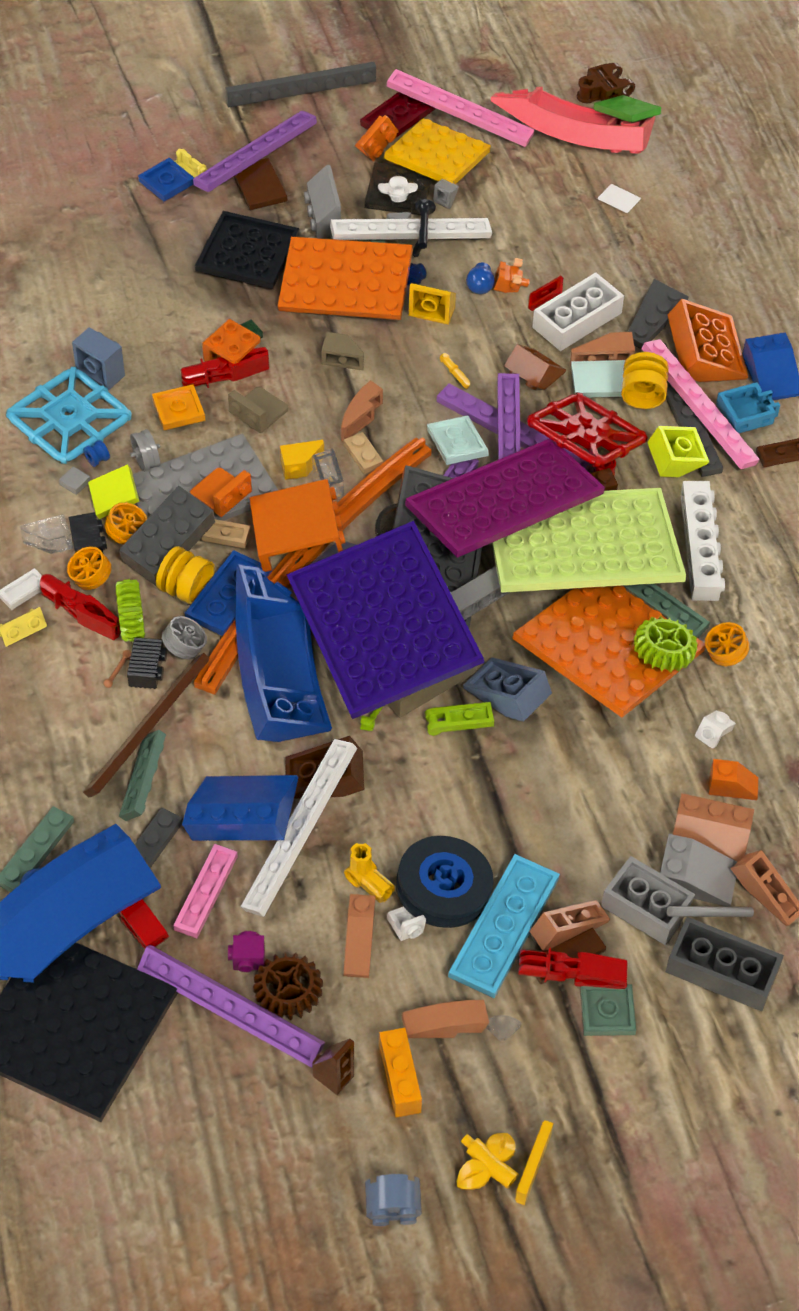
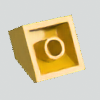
(431, 303)

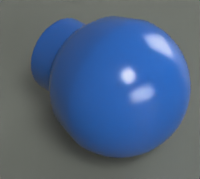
(480, 279)

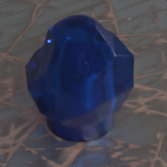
(416, 274)

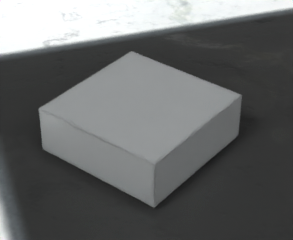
(74, 480)

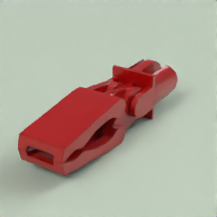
(221, 369)
(82, 607)
(143, 924)
(586, 969)

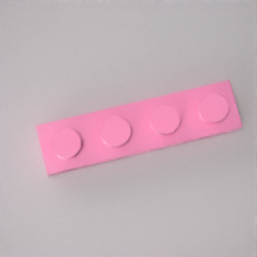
(205, 891)

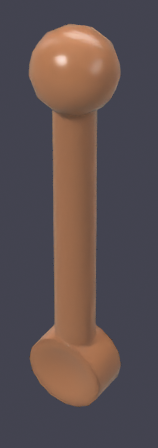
(126, 656)

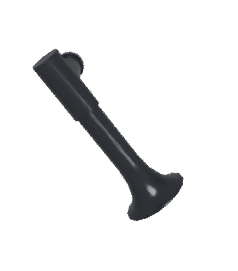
(425, 208)

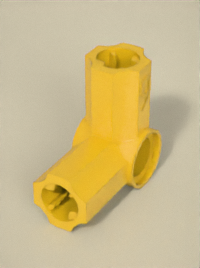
(365, 874)

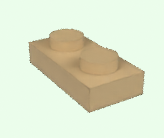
(363, 452)
(228, 534)

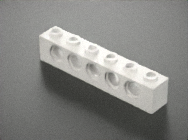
(701, 541)

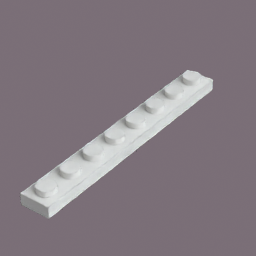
(409, 228)
(299, 827)

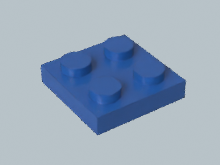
(166, 179)

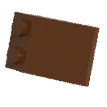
(307, 762)

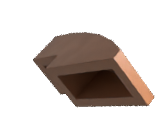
(361, 409)
(446, 1019)

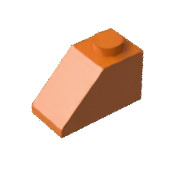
(732, 780)

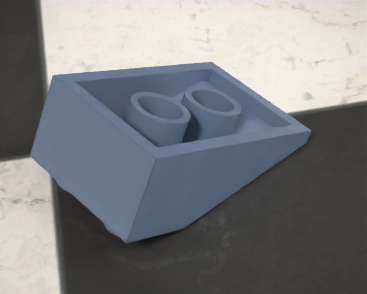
(510, 687)

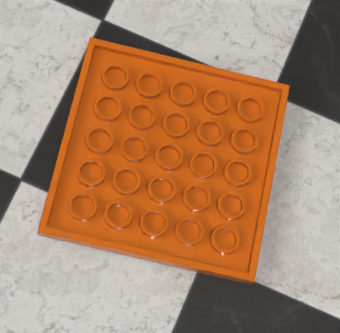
(592, 644)

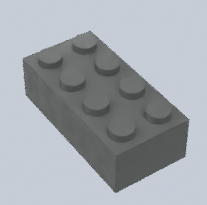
(176, 522)
(724, 963)

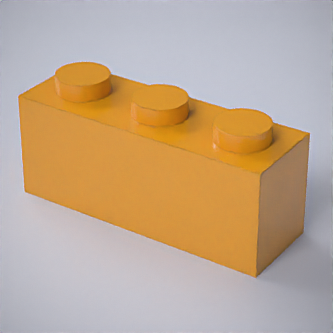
(400, 1072)

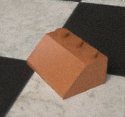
(715, 824)

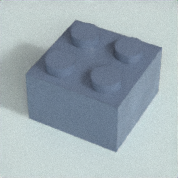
(99, 357)

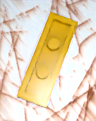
(534, 1162)

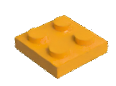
(178, 407)

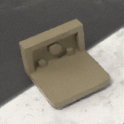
(257, 408)

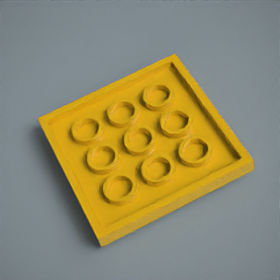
(437, 151)

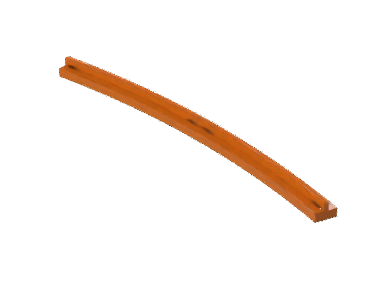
(350, 507)

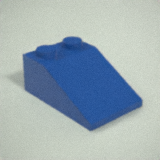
(772, 365)

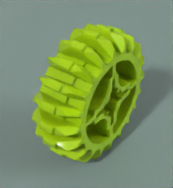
(130, 609)
(665, 644)

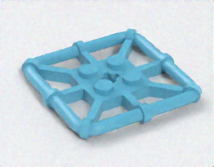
(69, 401)

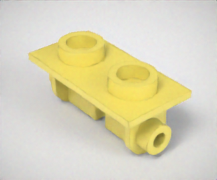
(189, 164)
(22, 626)

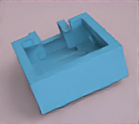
(748, 407)

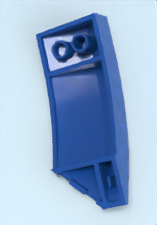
(276, 660)
(70, 900)

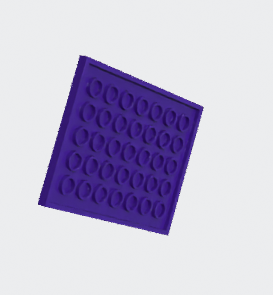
(384, 619)

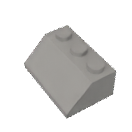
(322, 201)
(642, 899)

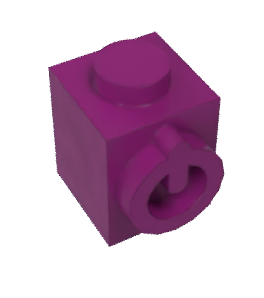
(247, 951)

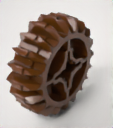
(284, 976)

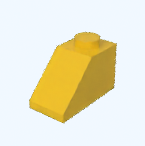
(297, 458)

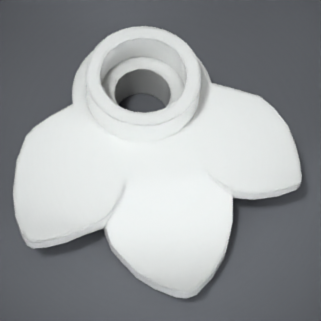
(397, 188)

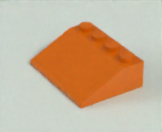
(706, 343)

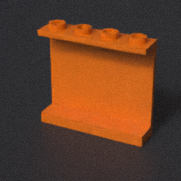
(295, 520)

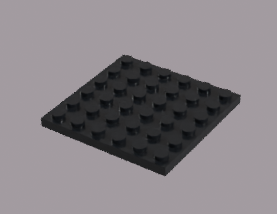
(80, 1028)

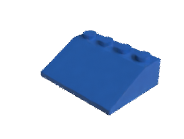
(240, 808)

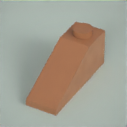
(608, 347)
(767, 886)
(567, 922)
(359, 935)

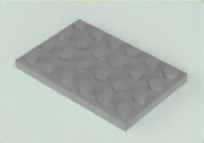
(190, 469)

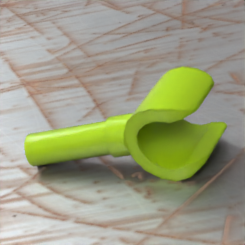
(367, 722)

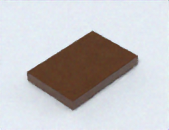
(260, 185)

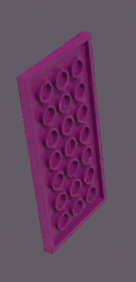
(504, 497)

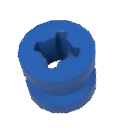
(96, 453)

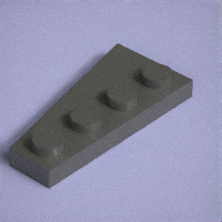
(654, 312)

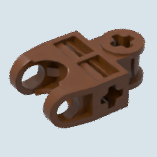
(603, 84)

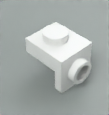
(714, 727)
(405, 924)

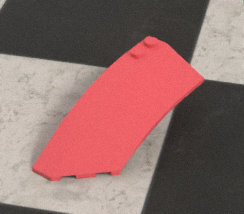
(575, 122)

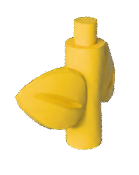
(487, 1162)

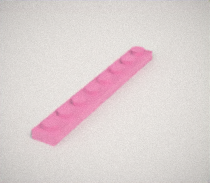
(460, 108)
(704, 408)

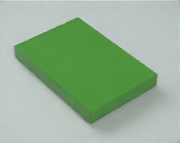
(627, 108)

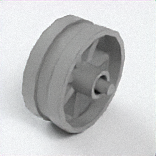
(145, 450)
(184, 637)

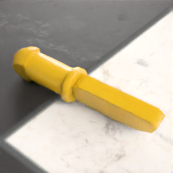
(453, 368)

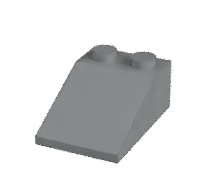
(699, 870)

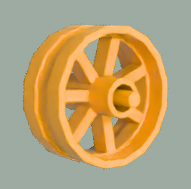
(130, 517)
(85, 561)
(727, 644)

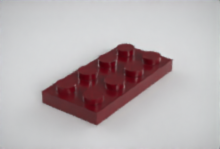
(401, 110)

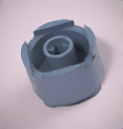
(393, 1199)

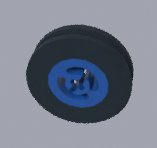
(452, 862)

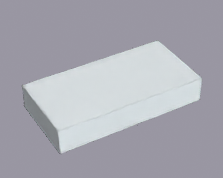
(21, 589)

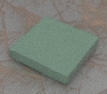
(607, 1011)

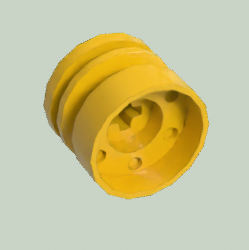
(645, 380)
(184, 574)

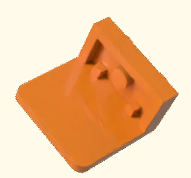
(377, 138)
(230, 342)
(222, 490)

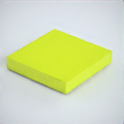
(112, 489)

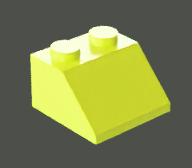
(677, 450)

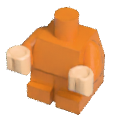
(510, 277)

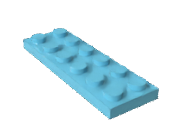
(504, 926)

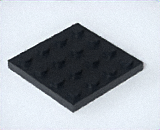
(246, 249)

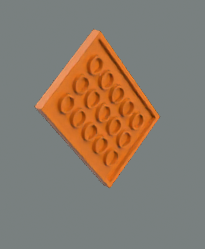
(345, 278)

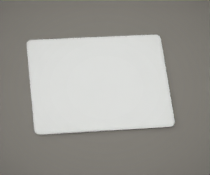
(619, 198)

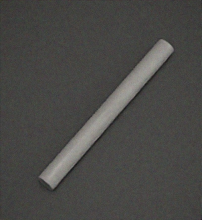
(701, 911)

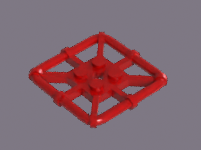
(587, 430)

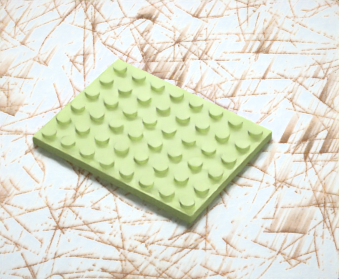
(599, 543)

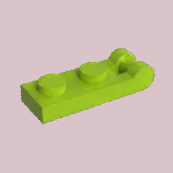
(459, 717)

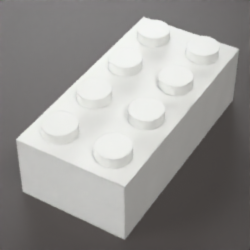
(578, 311)

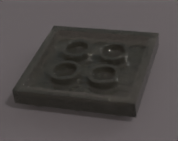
(382, 174)

